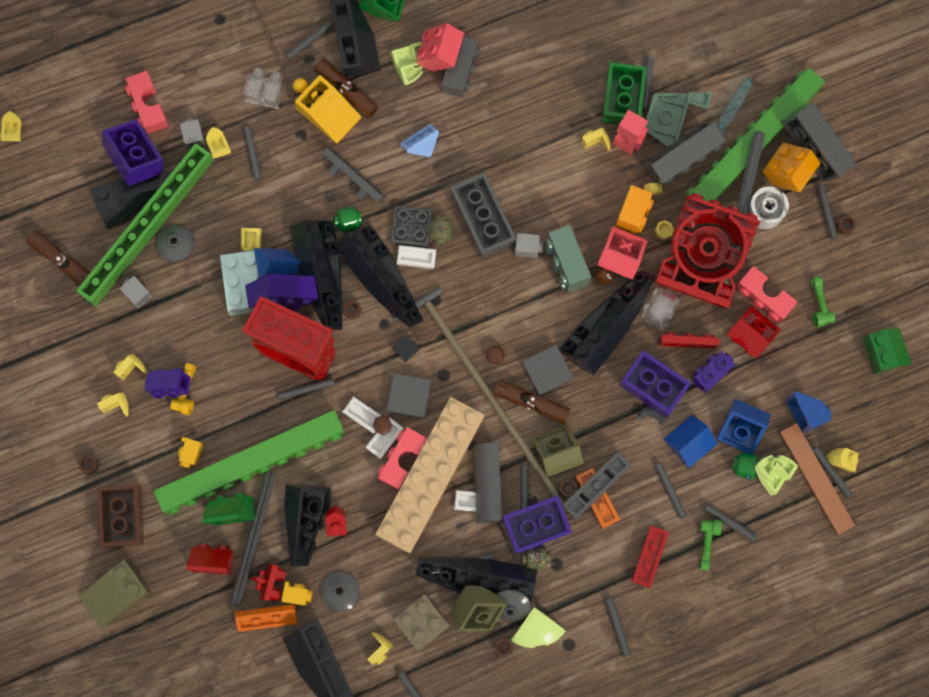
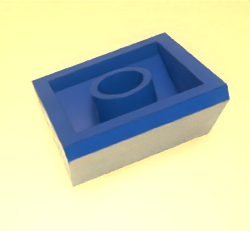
(276, 262)
(691, 440)

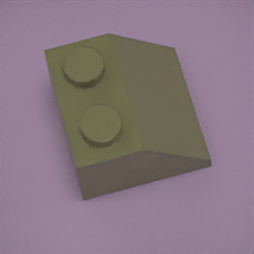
(557, 450)
(477, 609)

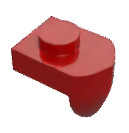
(336, 521)

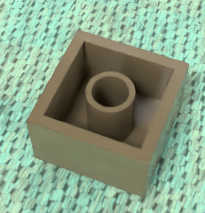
(421, 623)

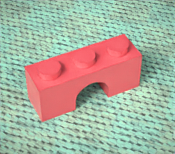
(141, 88)
(631, 132)
(752, 287)
(409, 443)

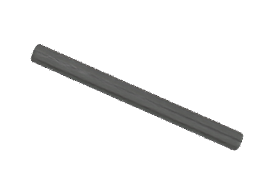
(750, 174)
(252, 539)

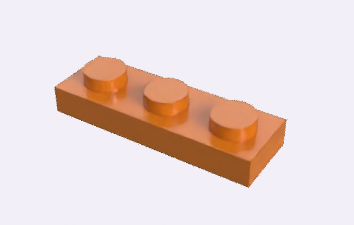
(602, 506)
(266, 617)

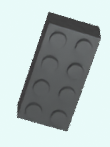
(814, 132)
(684, 152)
(483, 216)

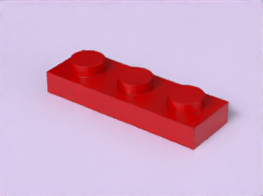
(688, 340)
(650, 557)

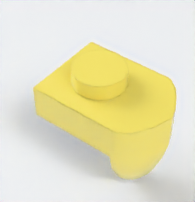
(11, 127)
(593, 137)
(217, 143)
(251, 238)
(124, 367)
(110, 402)
(843, 458)
(379, 655)

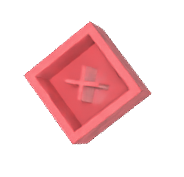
(439, 47)
(622, 252)

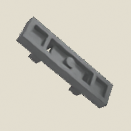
(341, 164)
(596, 485)

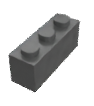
(456, 78)

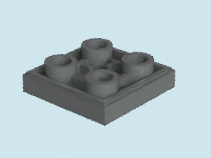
(411, 226)
(547, 370)
(408, 395)

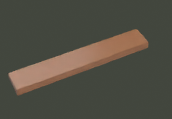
(817, 479)

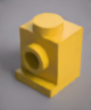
(190, 453)
(296, 594)

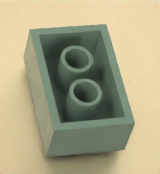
(567, 259)

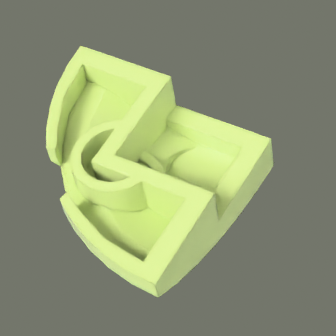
(405, 63)
(774, 471)
(537, 631)

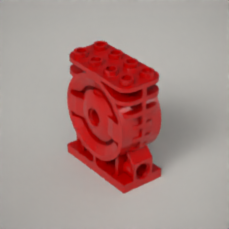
(741, 231)
(291, 339)

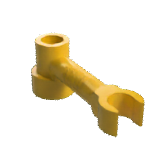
(182, 404)

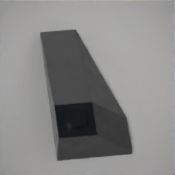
(120, 202)
(303, 515)

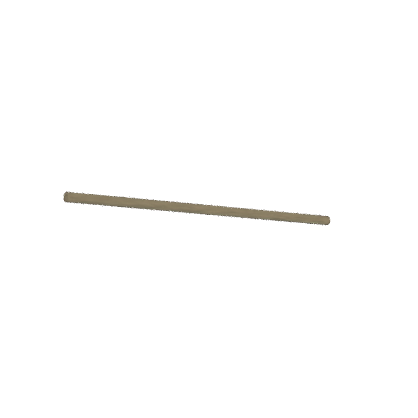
(493, 401)

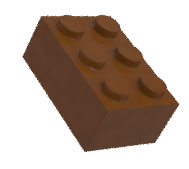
(120, 516)

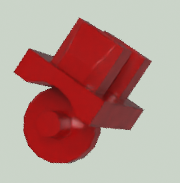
(268, 592)

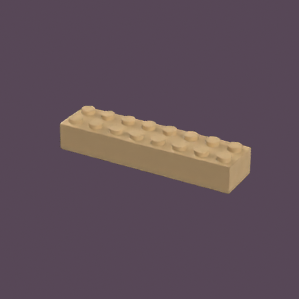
(430, 475)

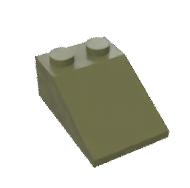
(114, 593)

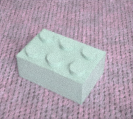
(238, 271)

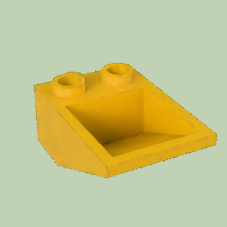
(329, 112)

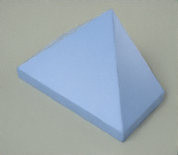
(421, 142)

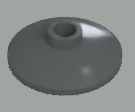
(177, 251)
(350, 591)
(518, 605)

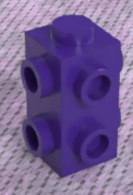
(717, 368)
(167, 383)

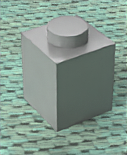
(192, 133)
(528, 245)
(135, 291)

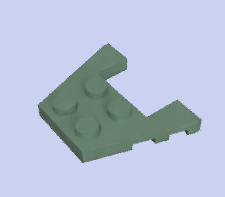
(668, 114)

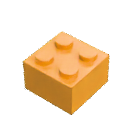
(791, 167)
(635, 207)

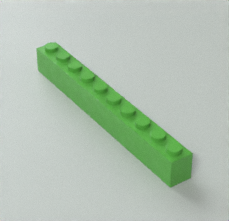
(736, 159)
(145, 225)
(249, 462)

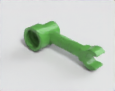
(823, 317)
(710, 528)

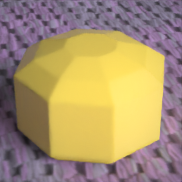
(655, 188)
(664, 230)

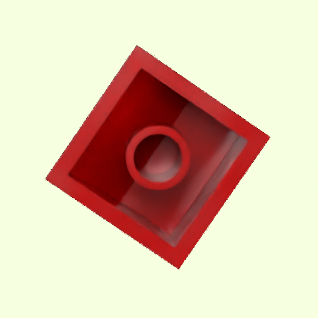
(753, 332)
(210, 560)

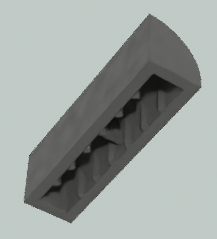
(487, 483)

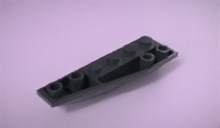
(354, 39)
(315, 248)
(379, 273)
(607, 325)
(494, 575)
(317, 661)

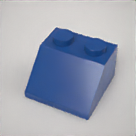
(808, 411)
(743, 426)

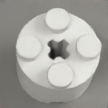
(773, 200)

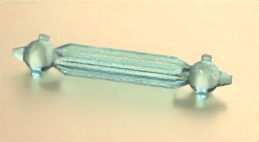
(734, 104)

